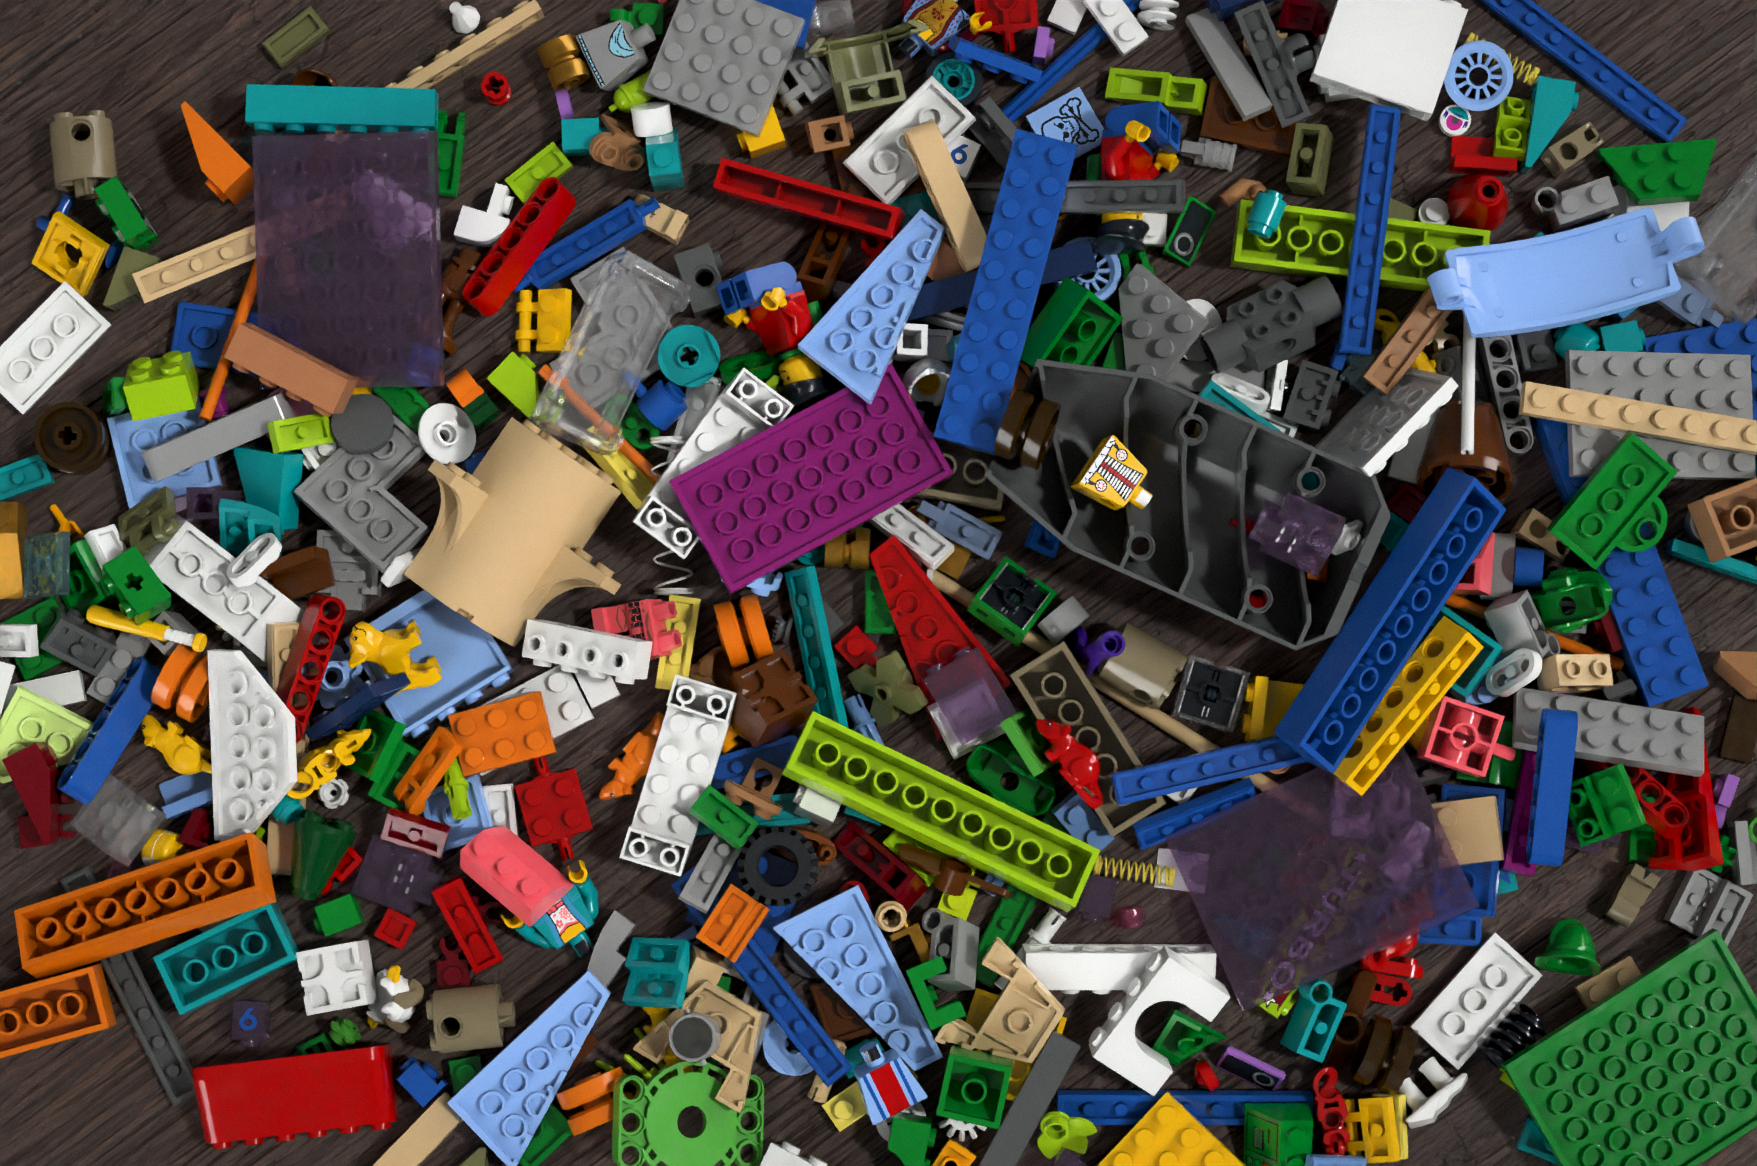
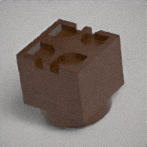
(769, 699)

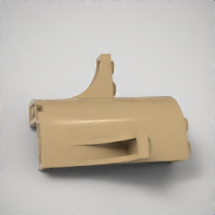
(515, 531)

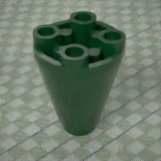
(317, 852)

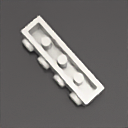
(586, 649)

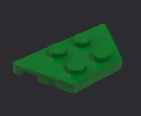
(1660, 170)

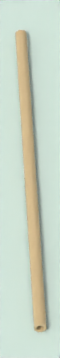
(1151, 714)

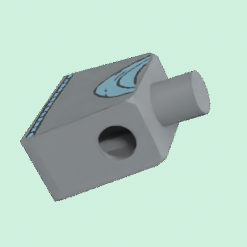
(615, 51)

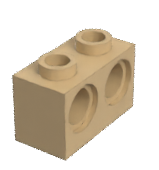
(1575, 673)

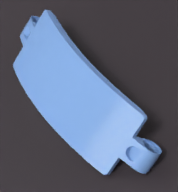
(1565, 274)

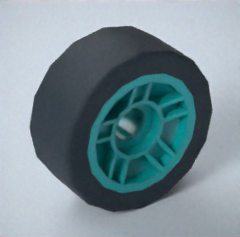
(966, 74)

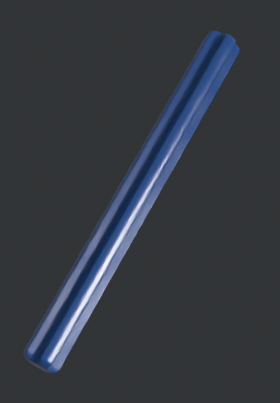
(1059, 68)

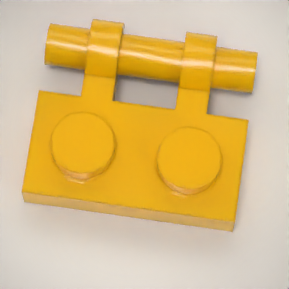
(552, 320)
(1377, 1126)

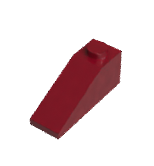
(36, 781)
(880, 865)

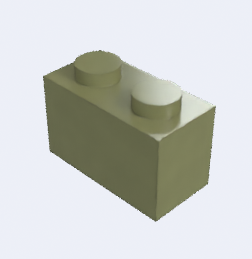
(1310, 159)

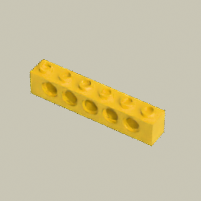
(1408, 702)

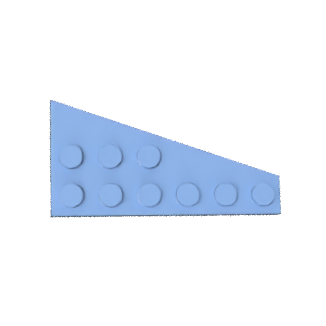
(866, 323)
(853, 957)
(521, 1081)

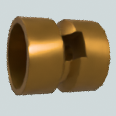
(562, 59)
(849, 548)

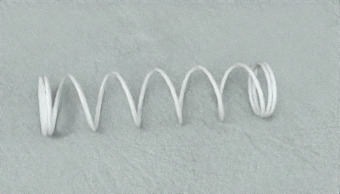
(667, 591)

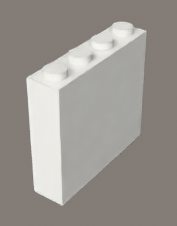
(1390, 51)

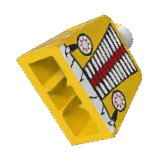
(1113, 476)

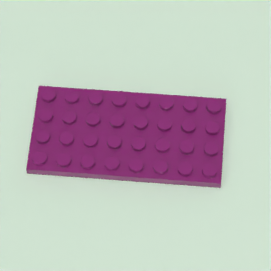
(809, 480)

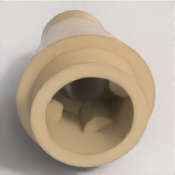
(892, 921)

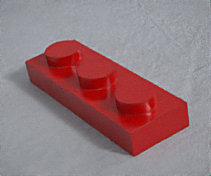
(467, 924)

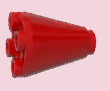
(1472, 208)

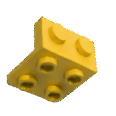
(1267, 705)

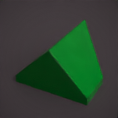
(1183, 1037)

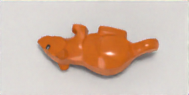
(635, 762)

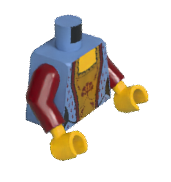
(943, 20)

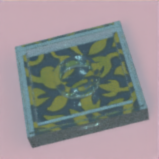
(47, 565)

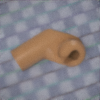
(1241, 189)

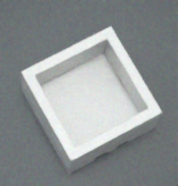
(337, 977)

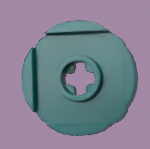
(695, 339)

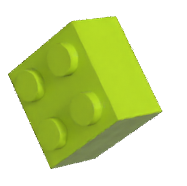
(161, 385)

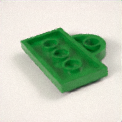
(1616, 504)

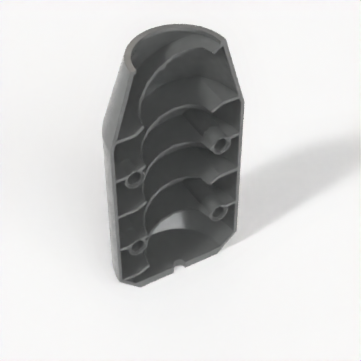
(1194, 495)

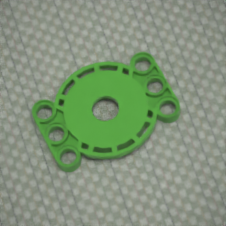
(658, 1115)

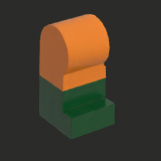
(473, 399)

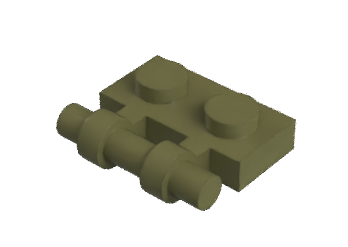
(149, 516)

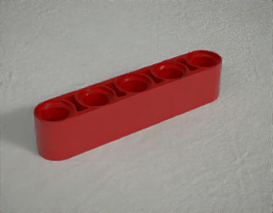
(519, 246)
(316, 657)
(1654, 812)

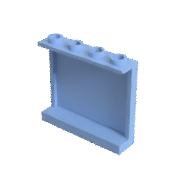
(465, 652)

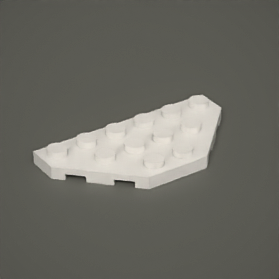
(249, 745)

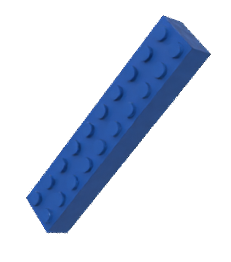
(1005, 291)
(1643, 605)
(1390, 620)

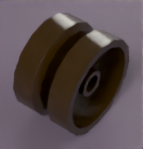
(1027, 429)
(70, 456)
(1384, 1055)

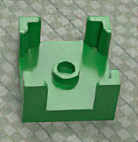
(927, 996)

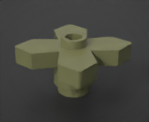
(890, 686)

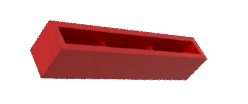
(808, 199)

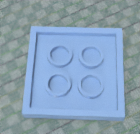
(135, 437)

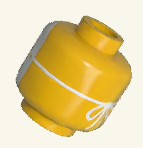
(161, 847)

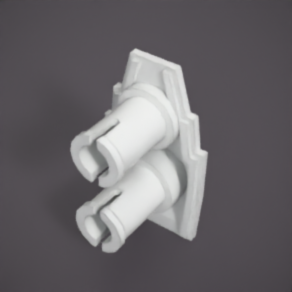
(1427, 1109)

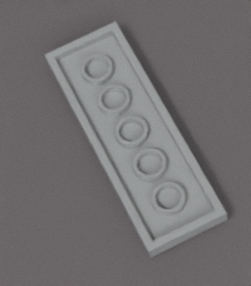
(1617, 732)

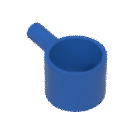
(661, 403)

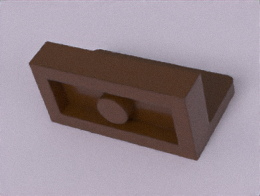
(301, 572)

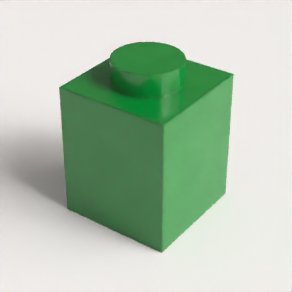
(338, 915)

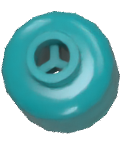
(1576, 337)

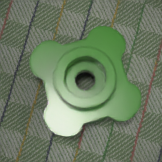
(344, 1032)

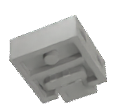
(352, 572)

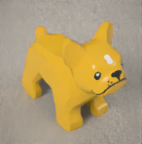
(392, 653)

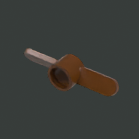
(950, 873)
(1356, 1007)

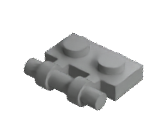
(811, 81)

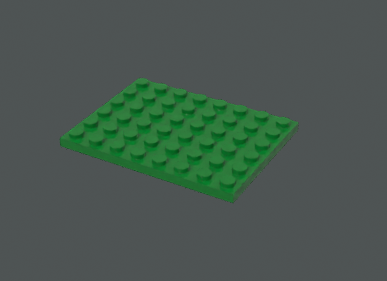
(1650, 1069)

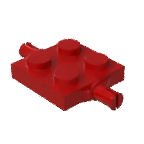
(1008, 18)
(553, 808)

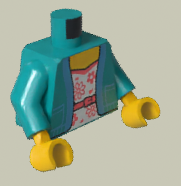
(566, 919)

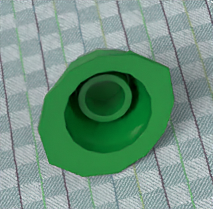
(1569, 950)

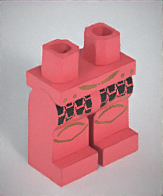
(643, 621)

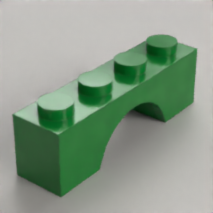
(910, 1138)

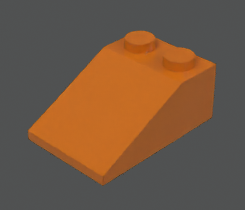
(226, 170)

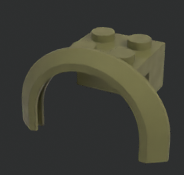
(864, 69)

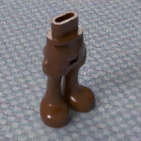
(453, 281)

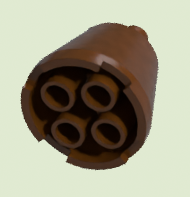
(1443, 450)

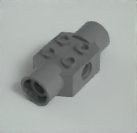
(1271, 325)

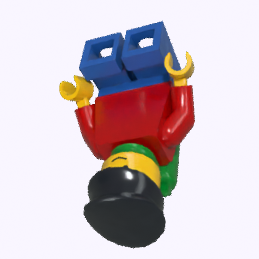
(1128, 156)
(782, 320)

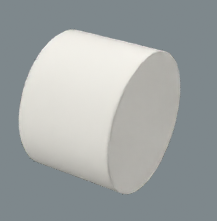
(651, 119)

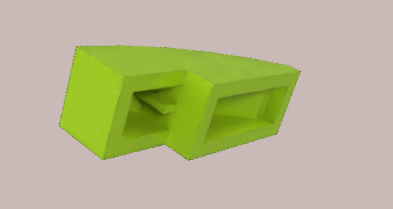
(1142, 86)

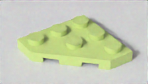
(35, 720)

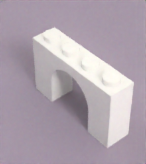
(1164, 979)

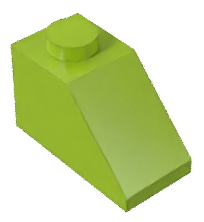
(517, 382)

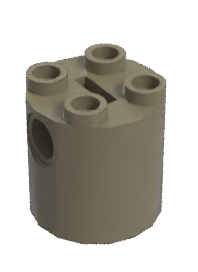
(86, 163)
(1144, 667)
(480, 1018)

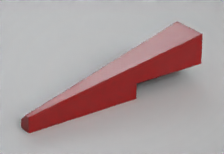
(1699, 842)

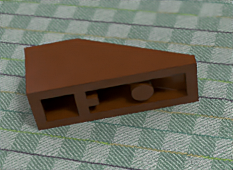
(824, 262)

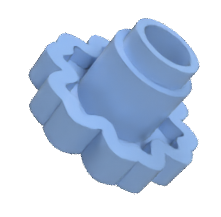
(346, 680)

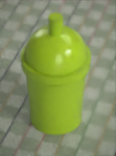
(630, 92)

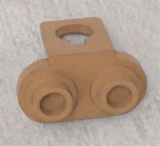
(617, 147)
(762, 802)

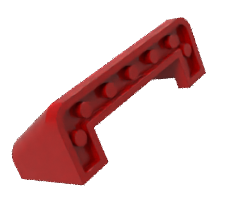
(296, 1095)

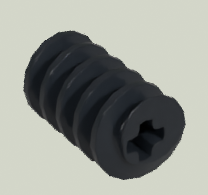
(1512, 1036)

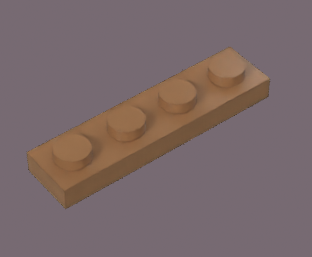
(1405, 344)

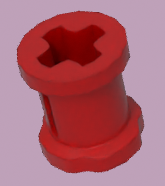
(487, 89)

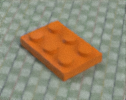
(502, 733)

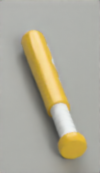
(116, 620)

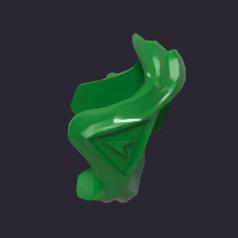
(1587, 589)
(998, 757)

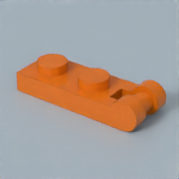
(427, 770)

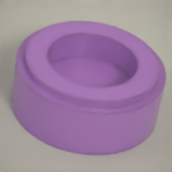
(564, 104)

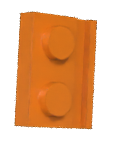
(733, 923)

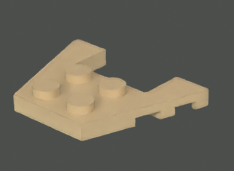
(1018, 1019)
(738, 1043)

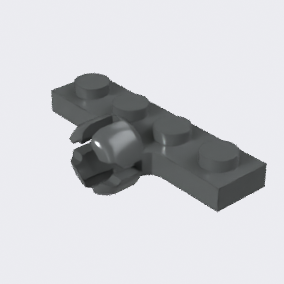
(1276, 62)

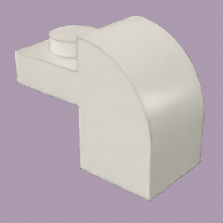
(482, 227)
(921, 342)

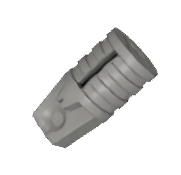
(1209, 153)

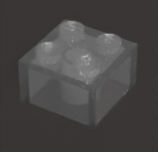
(118, 820)

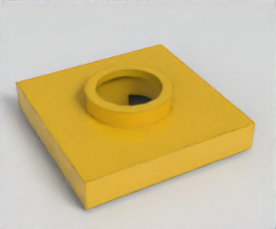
(53, 258)

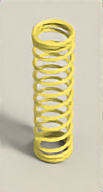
(1533, 74)
(1169, 877)

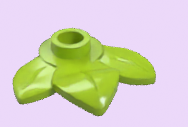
(1065, 1132)

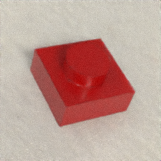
(396, 928)

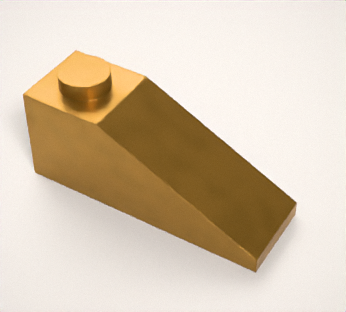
(12, 534)

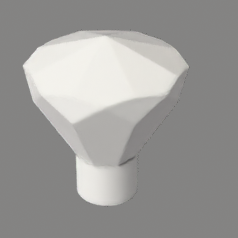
(464, 17)

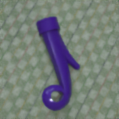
(1106, 646)

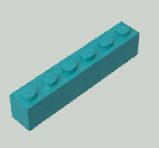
(340, 109)

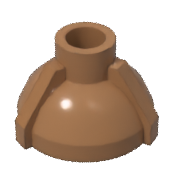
(713, 668)

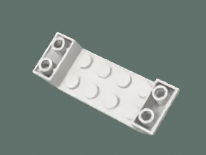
(736, 415)
(197, 572)
(679, 774)

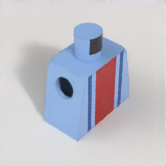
(886, 1083)

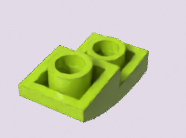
(1512, 128)

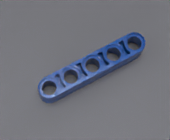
(110, 732)
(1551, 787)

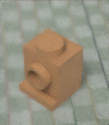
(815, 134)

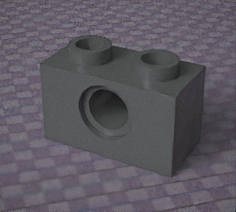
(691, 265)

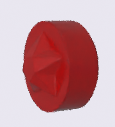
(1205, 1075)

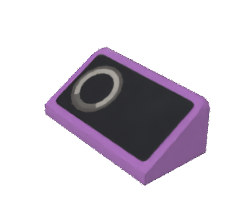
(1250, 1069)

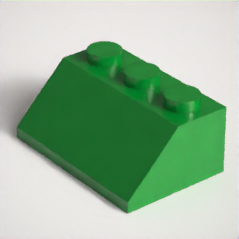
(1070, 327)

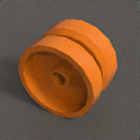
(743, 631)
(183, 683)
(595, 1098)

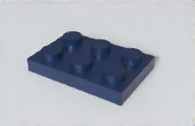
(352, 709)

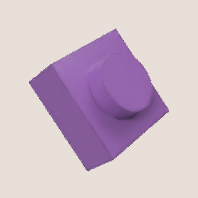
(1043, 46)

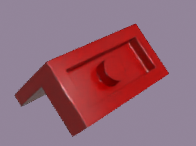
(1476, 156)

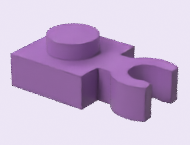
(1723, 793)

